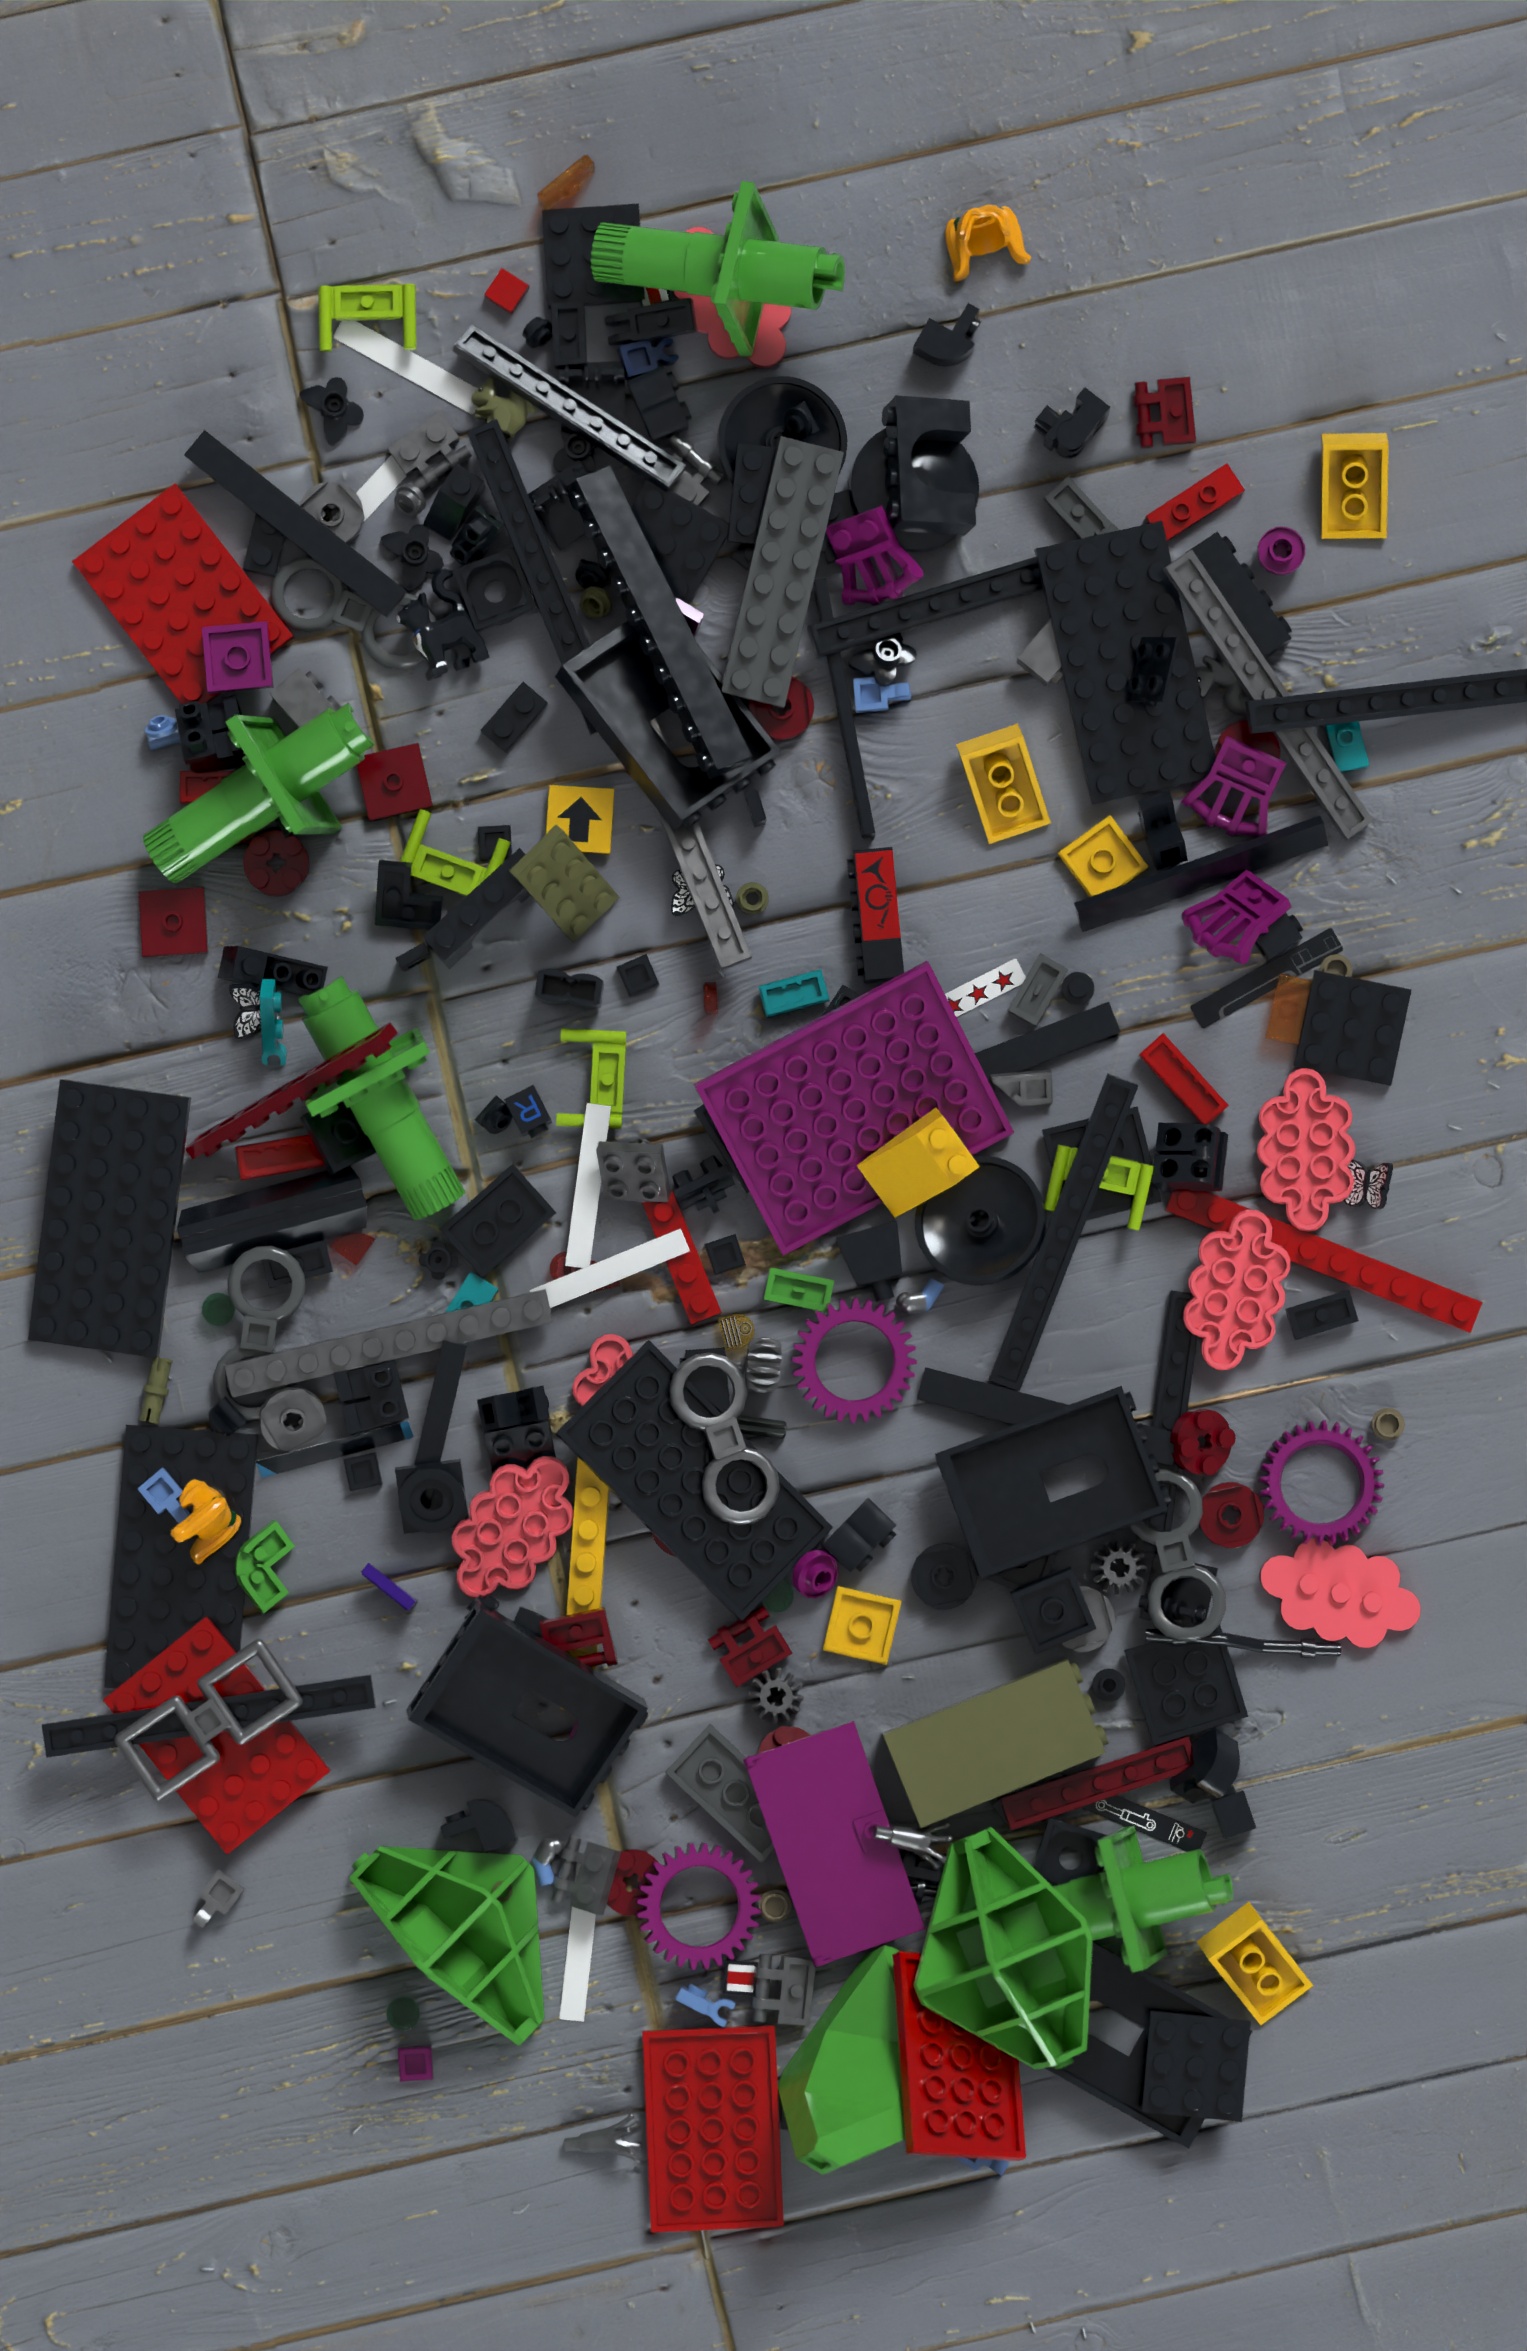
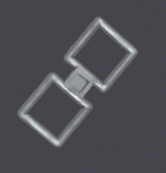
(208, 1720)

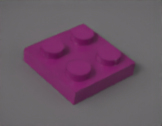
(237, 657)

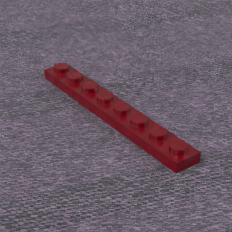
(302, 1086)

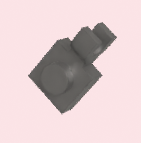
(219, 1895)

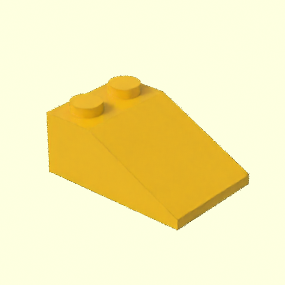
(1354, 485)
(1003, 783)
(918, 1164)
(1254, 1963)

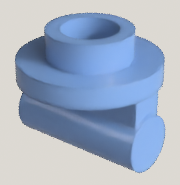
(162, 732)

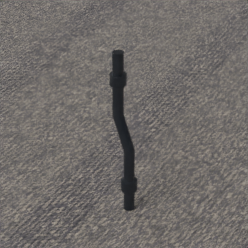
(1305, 1648)

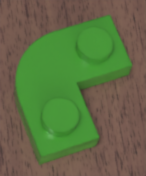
(255, 1562)

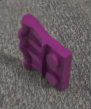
(864, 537)
(1244, 770)
(1251, 902)

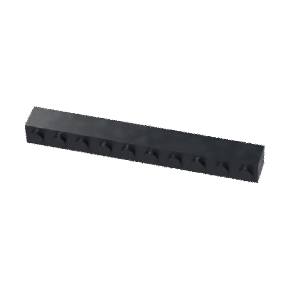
(659, 623)

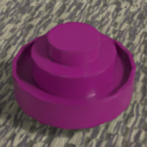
(1281, 551)
(815, 1574)

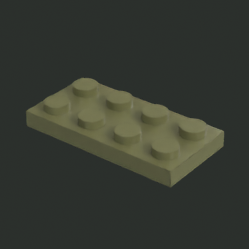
(564, 883)

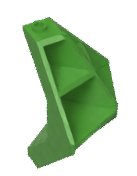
(458, 1931)
(1007, 1955)
(846, 2076)

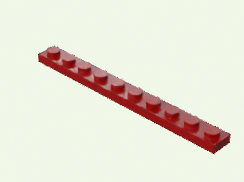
(1337, 1262)

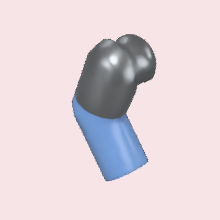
(921, 1301)
(543, 1857)

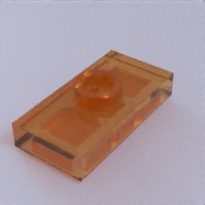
(567, 183)
(1288, 1009)

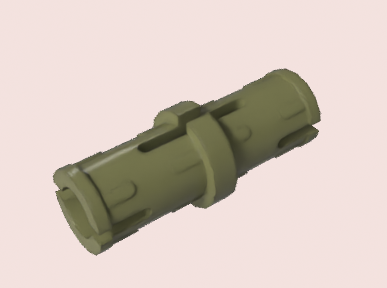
(155, 1390)

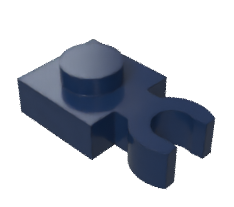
(642, 357)

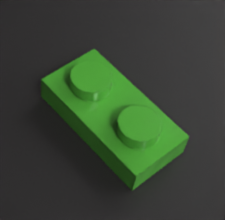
(798, 1290)

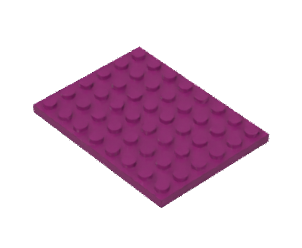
(838, 1093)

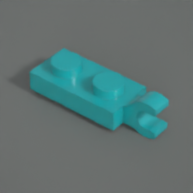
(271, 1027)

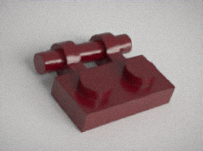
(1175, 410)
(754, 1655)

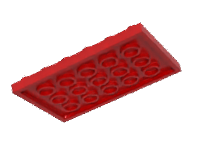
(166, 581)
(250, 1779)
(955, 2086)
(713, 2128)

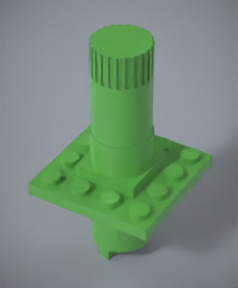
(733, 269)
(278, 780)
(381, 1098)
(1139, 1895)

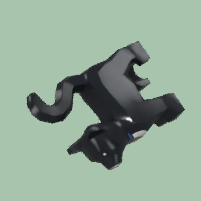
(450, 632)

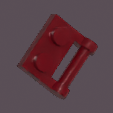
(582, 1631)

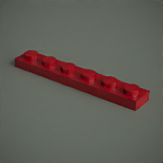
(1097, 1783)

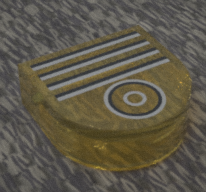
(736, 1330)

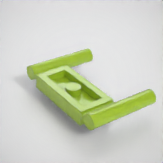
(367, 303)
(444, 868)
(606, 1075)
(1120, 1176)

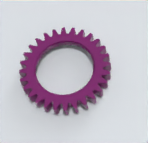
(821, 1328)
(1347, 1446)
(657, 1884)

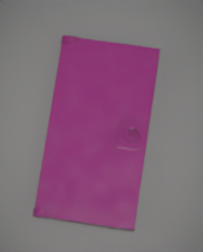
(821, 1824)

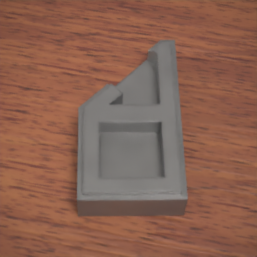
(1026, 1087)

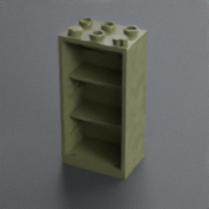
(995, 1742)

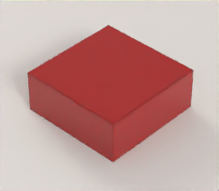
(506, 291)

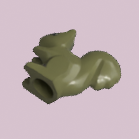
(509, 411)

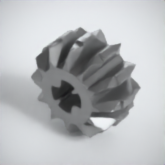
(763, 1364)
(1126, 1559)
(765, 1692)

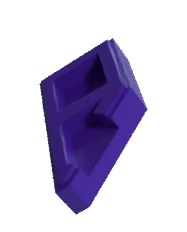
(389, 1587)

